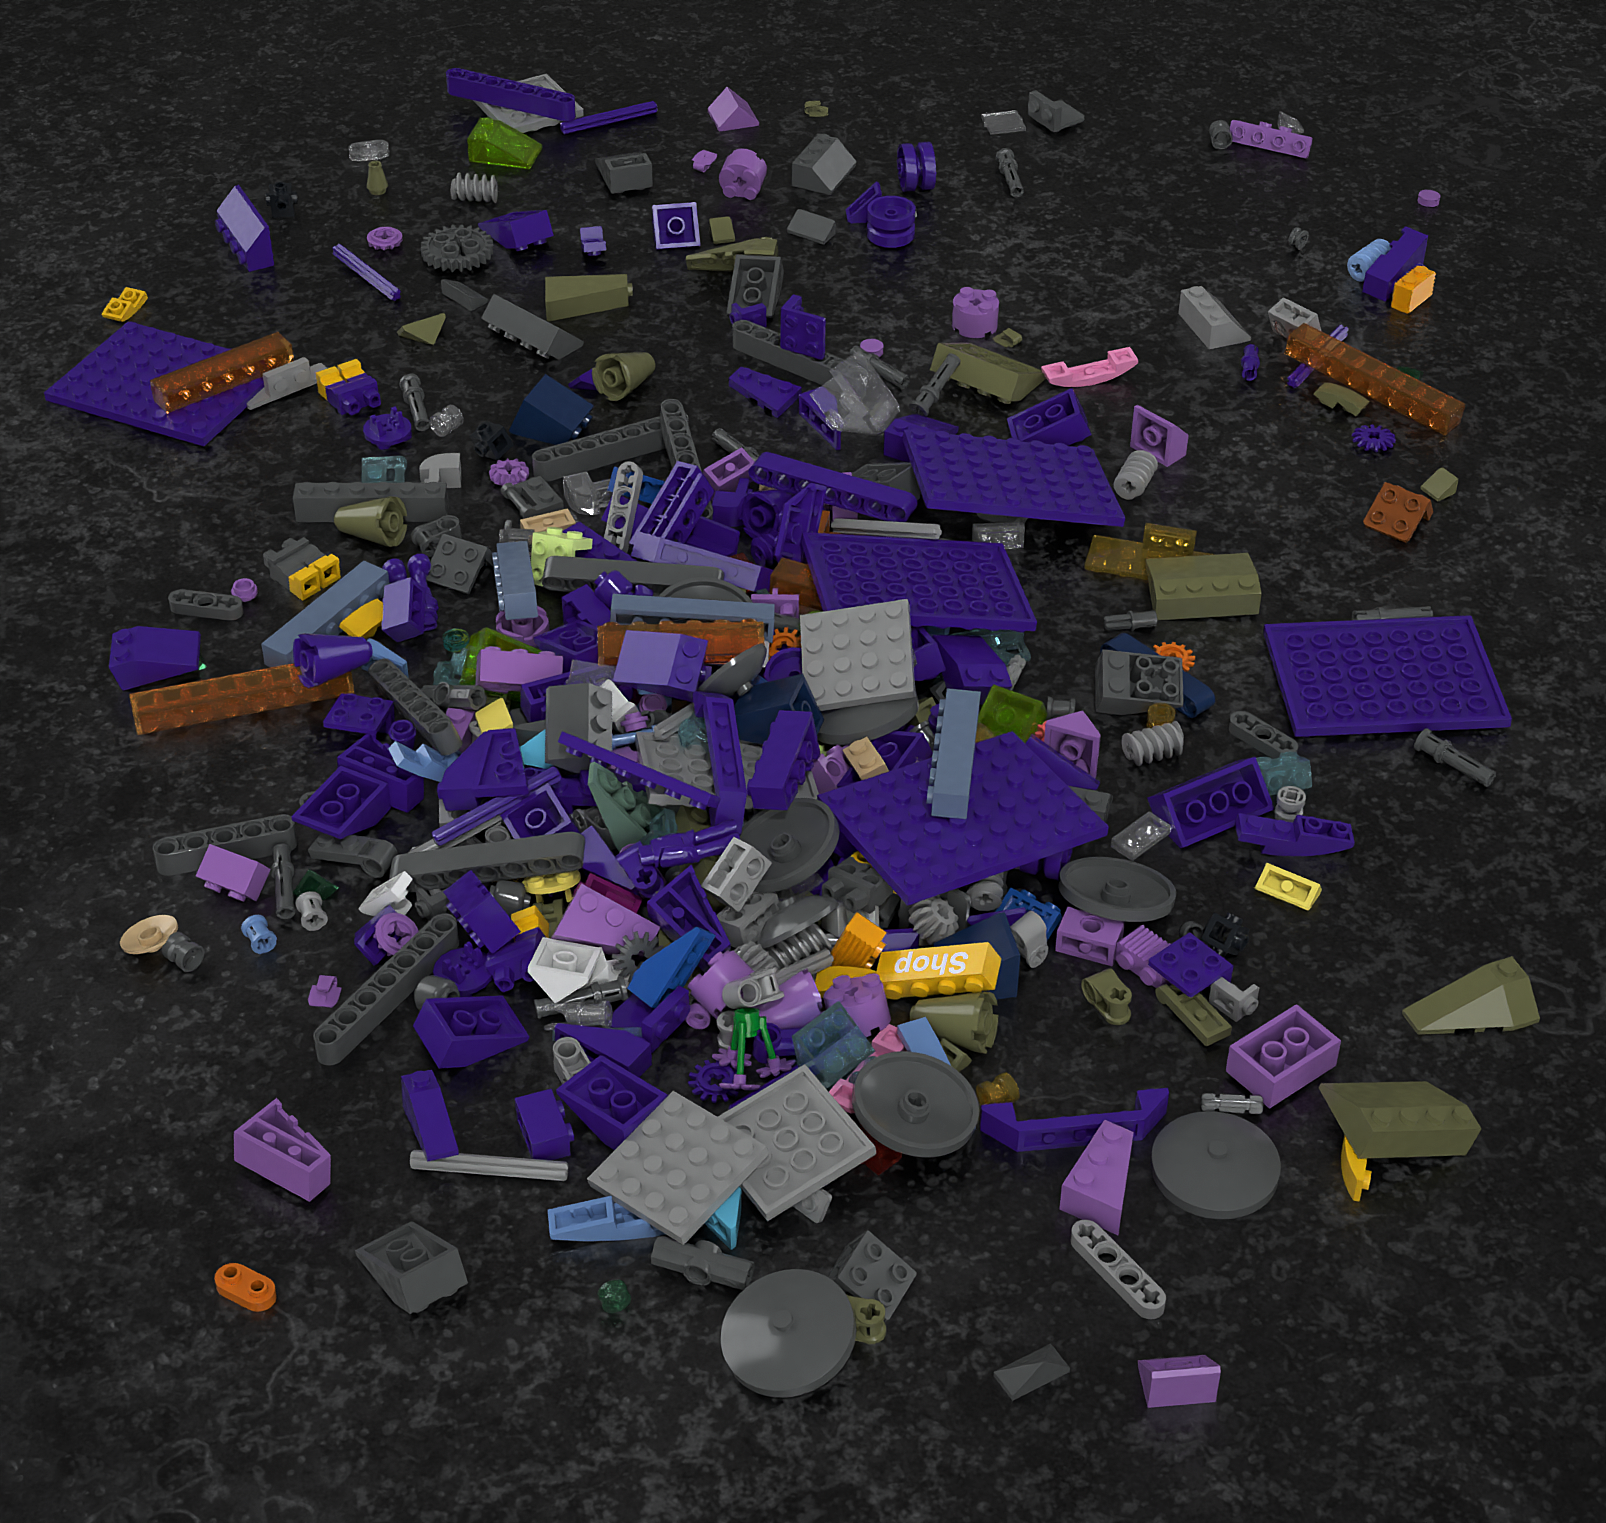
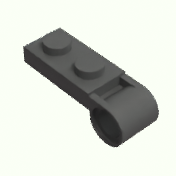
(372, 854)

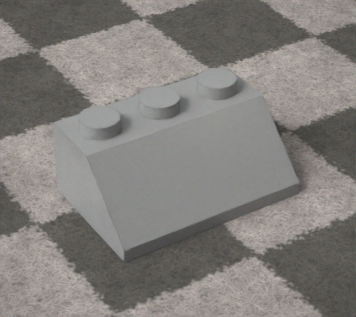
(1210, 319)

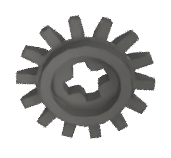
(633, 947)

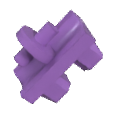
(784, 604)

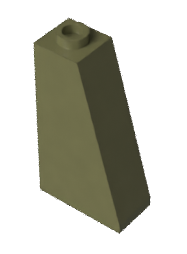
(585, 294)

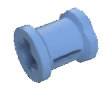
(259, 934)

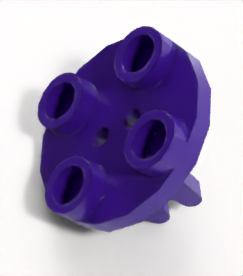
(387, 429)
(464, 967)

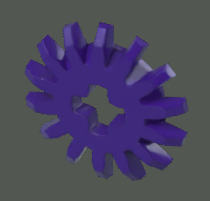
(1363, 434)
(703, 1081)

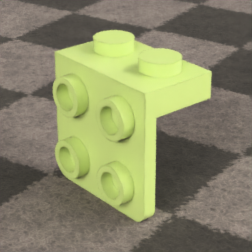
(554, 543)

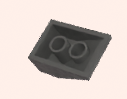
(756, 282)
(891, 474)
(413, 1266)

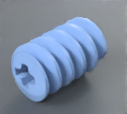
(1363, 259)

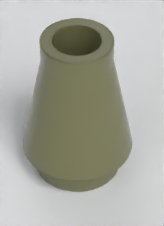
(376, 178)

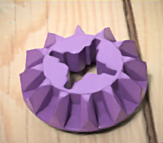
(377, 237)
(500, 476)
(387, 925)

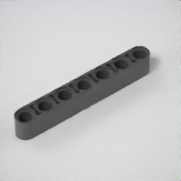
(765, 345)
(679, 440)
(599, 449)
(571, 573)
(415, 707)
(492, 860)
(385, 990)

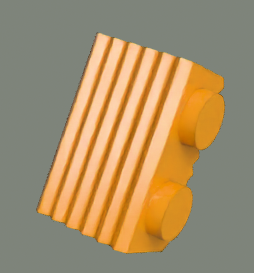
(1413, 289)
(858, 944)

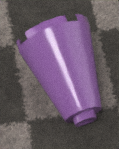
(799, 1004)

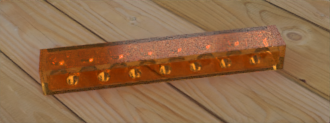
(1375, 379)
(229, 697)

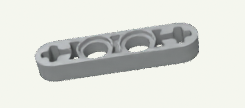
(627, 510)
(1121, 1266)

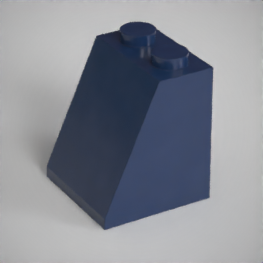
(552, 413)
(762, 703)
(999, 935)

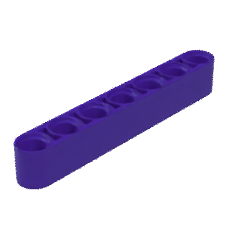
(511, 94)
(841, 491)

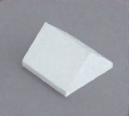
(562, 966)

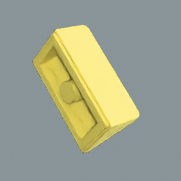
(494, 716)
(1288, 887)

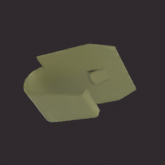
(815, 110)
(1008, 338)

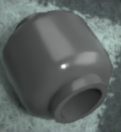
(511, 896)
(434, 987)

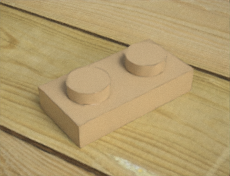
(559, 519)
(865, 759)

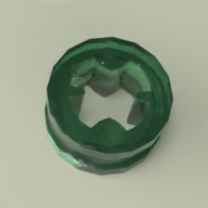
(614, 1296)

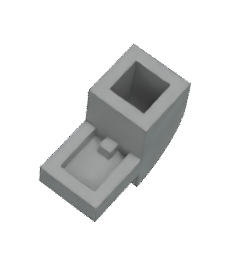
(442, 469)

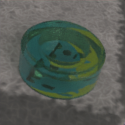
(455, 639)

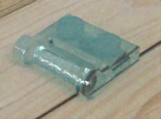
(375, 469)

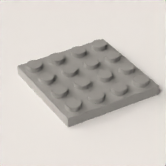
(525, 121)
(858, 654)
(806, 1140)
(678, 1167)

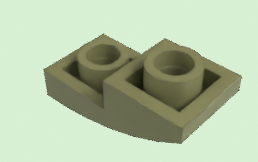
(1332, 394)

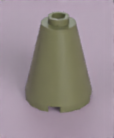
(621, 373)
(374, 520)
(961, 1019)

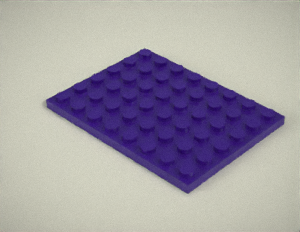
(117, 384)
(1011, 478)
(942, 579)
(1385, 676)
(1013, 818)

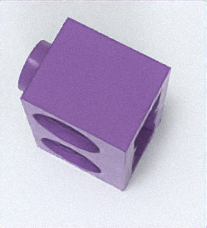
(830, 769)

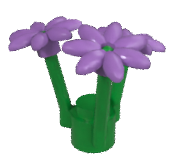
(746, 1024)

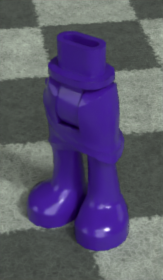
(418, 569)
(688, 846)

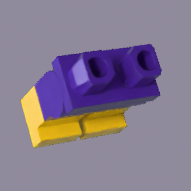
(348, 387)
(514, 957)

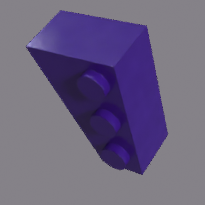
(1389, 268)
(585, 606)
(375, 760)
(682, 908)
(480, 913)

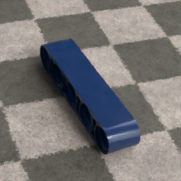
(1196, 695)

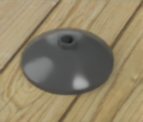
(737, 673)
(794, 917)

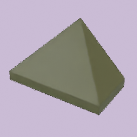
(423, 330)

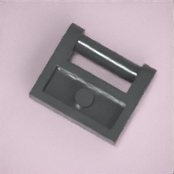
(537, 493)

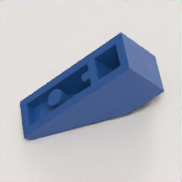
(670, 967)

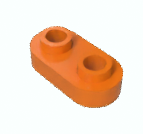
(242, 1286)

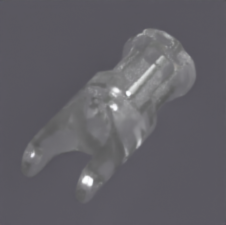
(582, 1014)

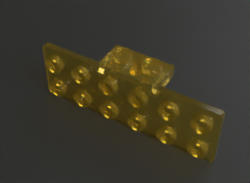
(1129, 557)

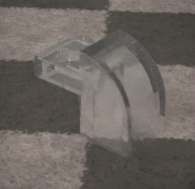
(585, 495)

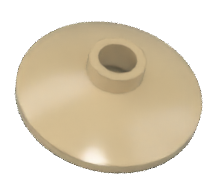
(148, 934)

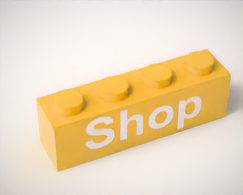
(939, 970)

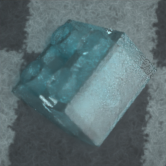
(831, 1045)

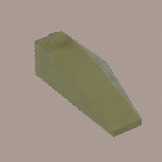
(724, 257)
(1485, 998)

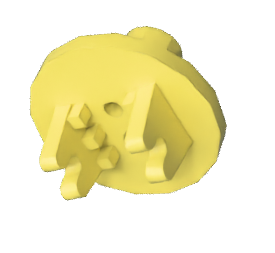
(552, 883)

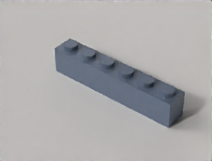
(514, 580)
(654, 609)
(327, 611)
(955, 754)

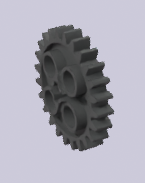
(457, 248)

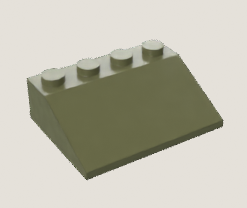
(989, 371)
(1203, 586)
(1401, 1119)

